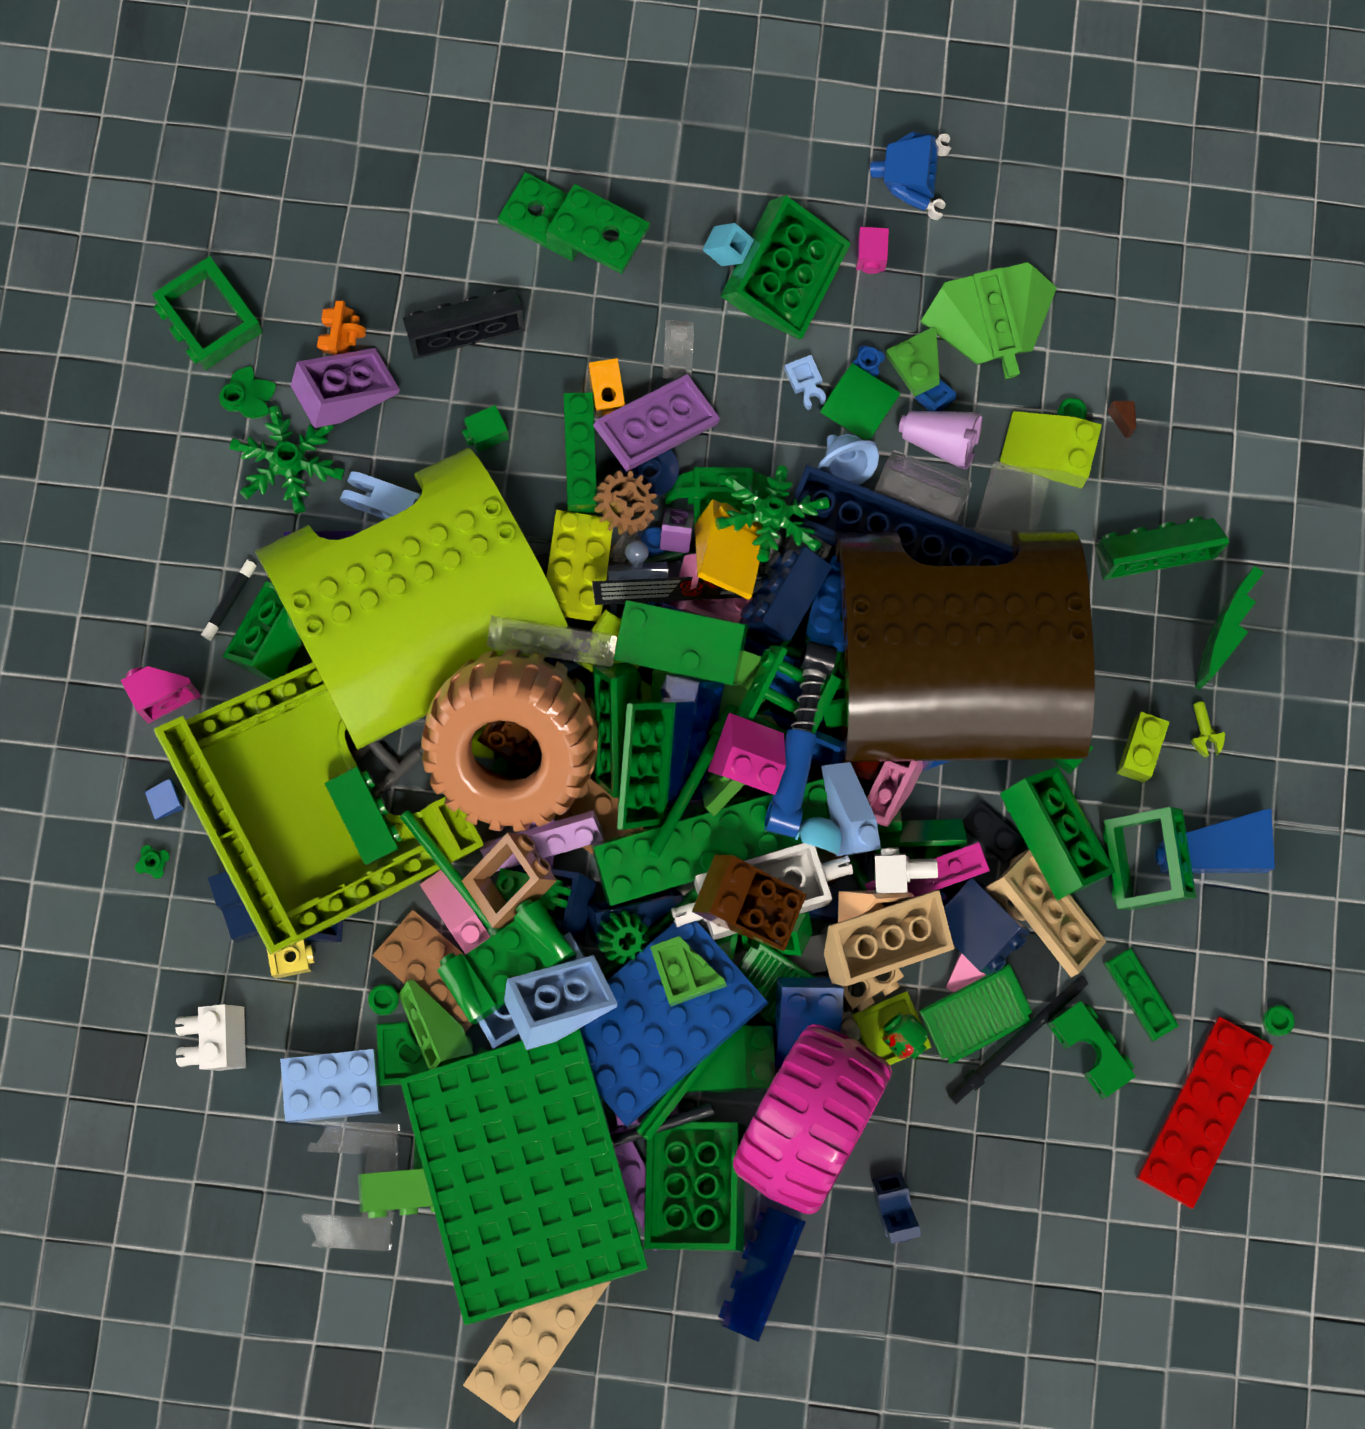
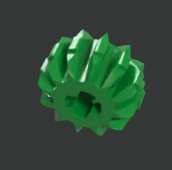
(617, 929)

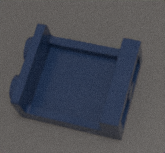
(983, 927)

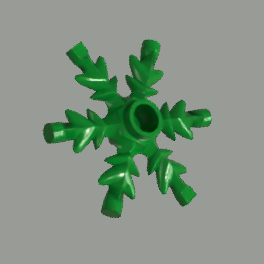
(286, 460)
(772, 513)

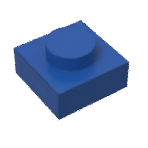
(937, 397)

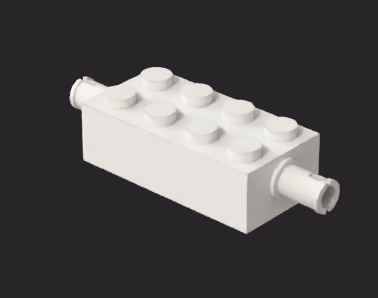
(795, 866)

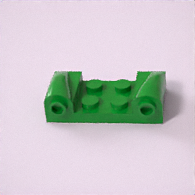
(520, 948)

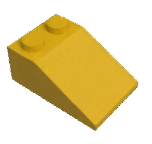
(725, 554)

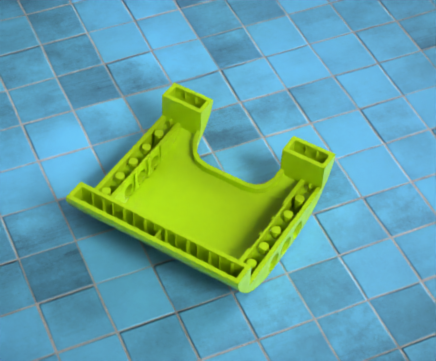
(409, 595)
(261, 795)

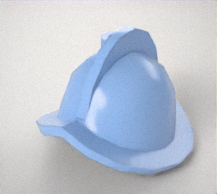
(850, 458)

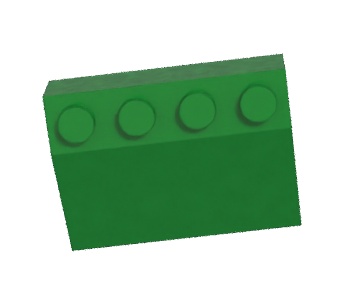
(786, 268)
(646, 763)
(692, 1189)

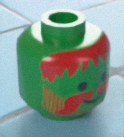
(905, 1036)

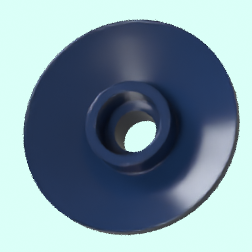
(666, 472)

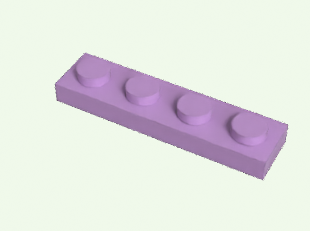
(557, 837)

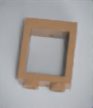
(485, 892)

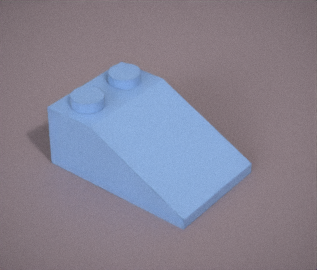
(557, 1000)

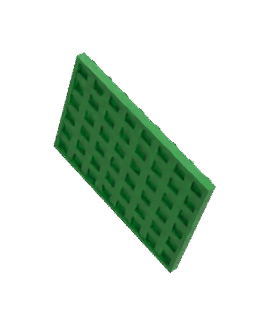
(523, 1176)

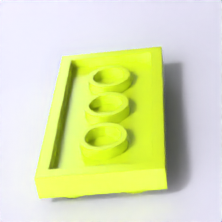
(576, 559)

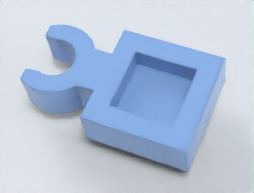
(805, 377)

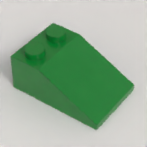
(741, 1063)

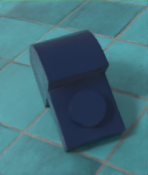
(895, 1208)

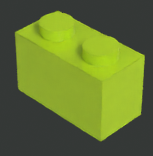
(1143, 747)

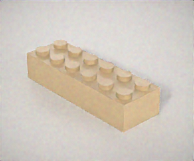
(528, 1350)

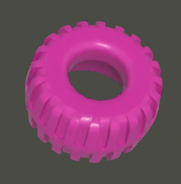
(811, 1118)

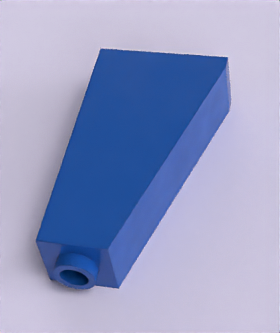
(1229, 846)

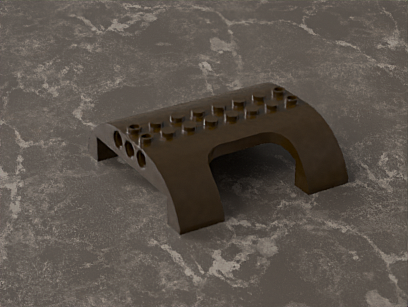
(967, 654)

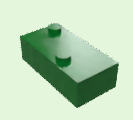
(681, 642)
(1057, 832)

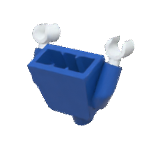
(912, 169)

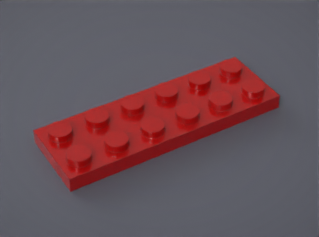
(1205, 1112)

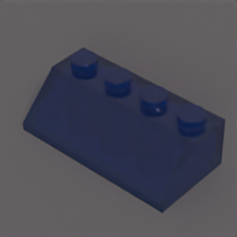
(695, 713)
(762, 1274)

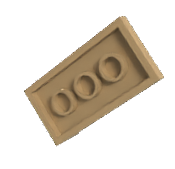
(1057, 923)

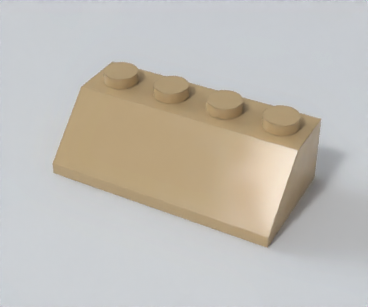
(887, 939)

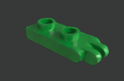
(510, 882)

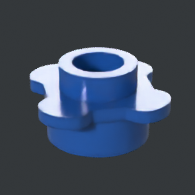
(872, 354)

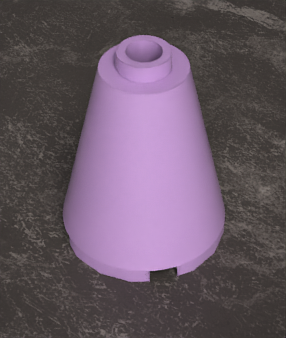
(944, 434)

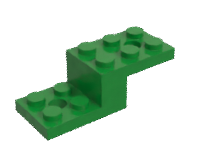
(574, 223)

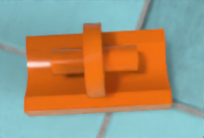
(343, 332)

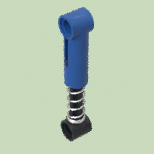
(785, 809)

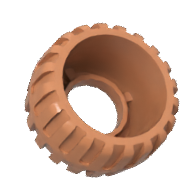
(519, 692)

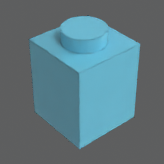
(728, 244)

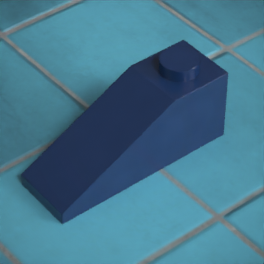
(647, 907)

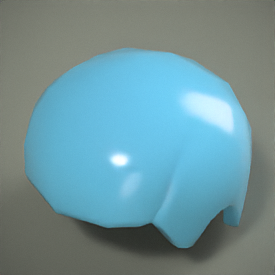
(820, 833)

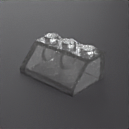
(923, 486)

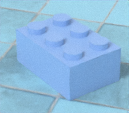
(331, 1086)

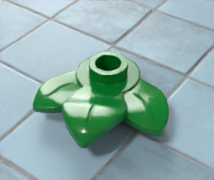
(251, 393)

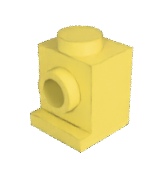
(304, 957)

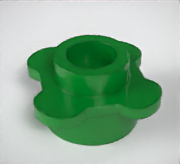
(156, 869)

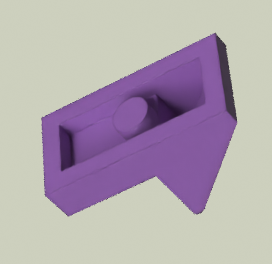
(676, 530)

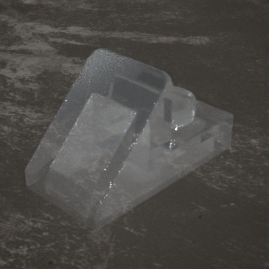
(678, 349)

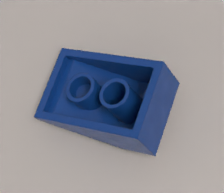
(801, 1004)

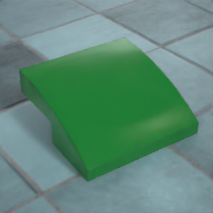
(860, 402)

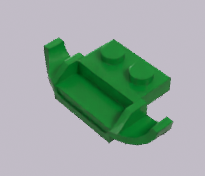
(708, 484)

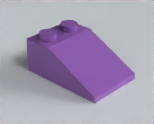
(342, 385)

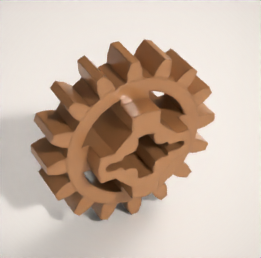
(633, 495)

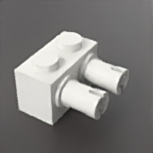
(896, 869)
(220, 1038)

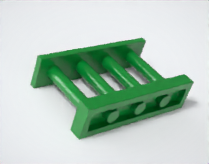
(770, 663)

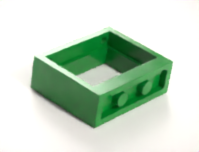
(226, 344)
(1177, 858)

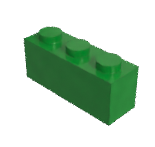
(364, 815)

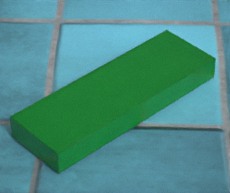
(1141, 994)

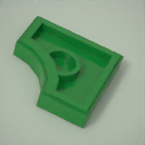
(397, 1054)

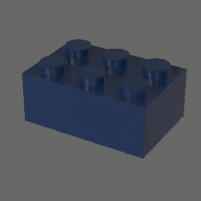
(784, 595)

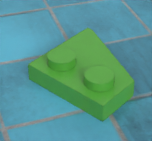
(917, 361)
(718, 792)
(684, 971)

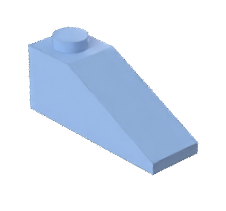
(850, 810)

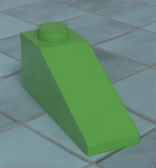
(436, 1031)

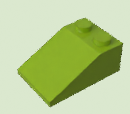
(1051, 446)

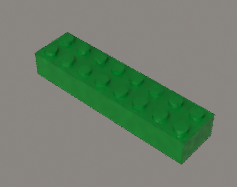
(735, 830)

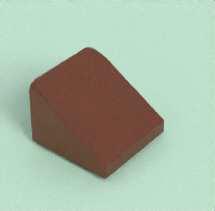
(1124, 416)

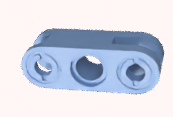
(381, 497)

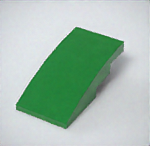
(1226, 631)

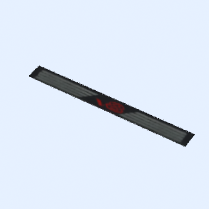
(659, 590)

